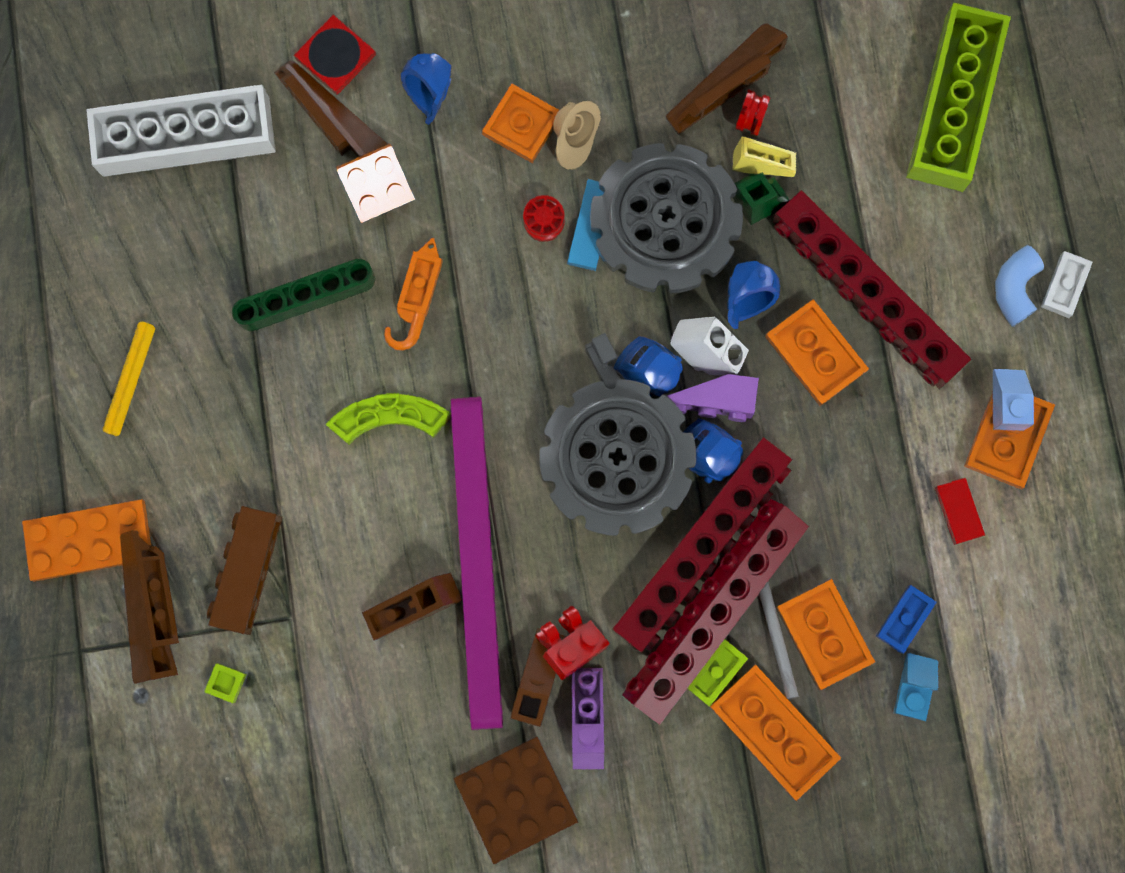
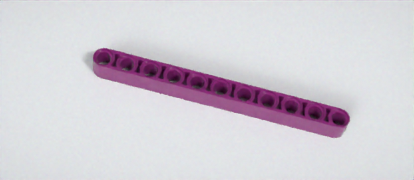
(476, 564)

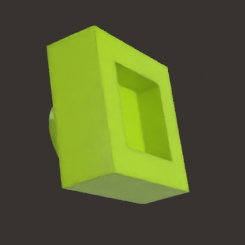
(225, 683)

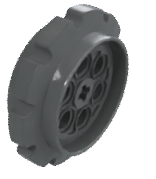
(683, 174)
(628, 408)

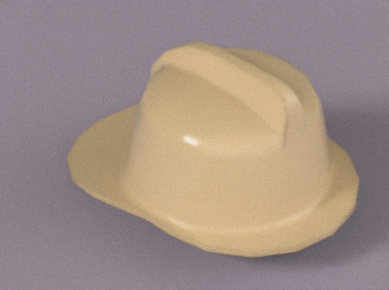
(575, 131)

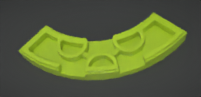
(388, 410)

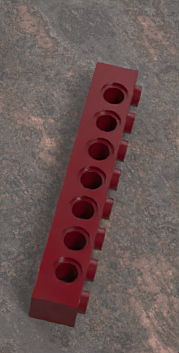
(867, 273)
(764, 457)
(715, 626)

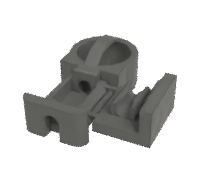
(600, 353)

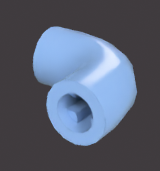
(1012, 281)

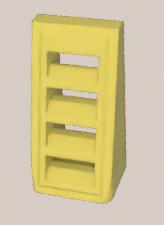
(759, 157)

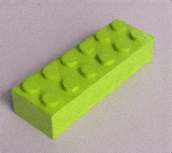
(958, 97)

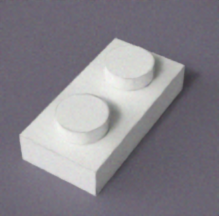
(1066, 284)

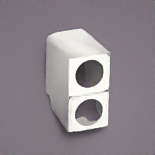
(694, 345)

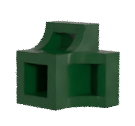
(759, 197)

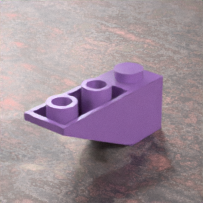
(724, 396)
(587, 719)

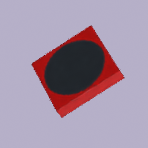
(335, 54)

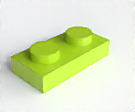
(717, 673)

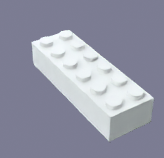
(180, 130)

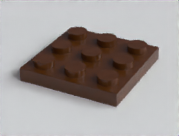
(515, 800)

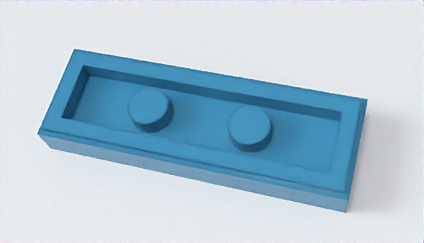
(583, 247)

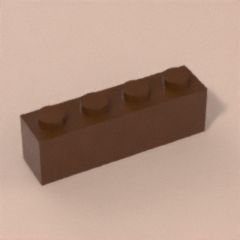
(244, 571)

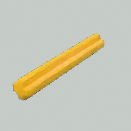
(128, 379)

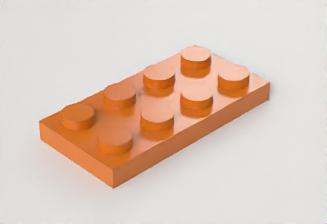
(81, 539)
(775, 732)

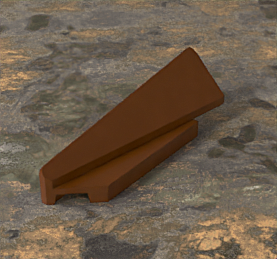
(730, 78)
(332, 117)
(148, 609)

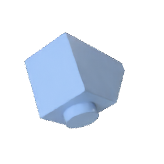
(1012, 400)

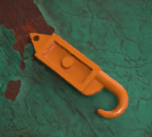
(417, 294)

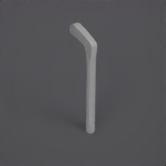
(778, 642)

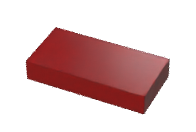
(959, 511)

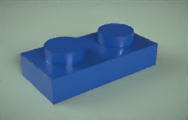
(906, 619)

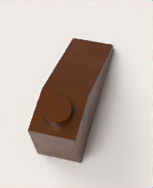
(412, 605)

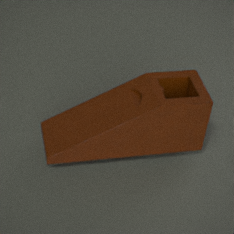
(534, 686)

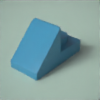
(916, 686)

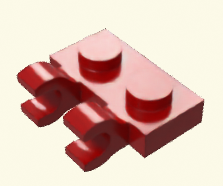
(576, 649)

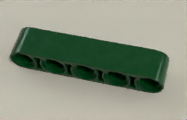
(289, 294)

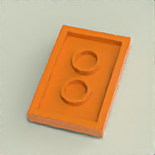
(816, 352)
(1008, 453)
(825, 634)

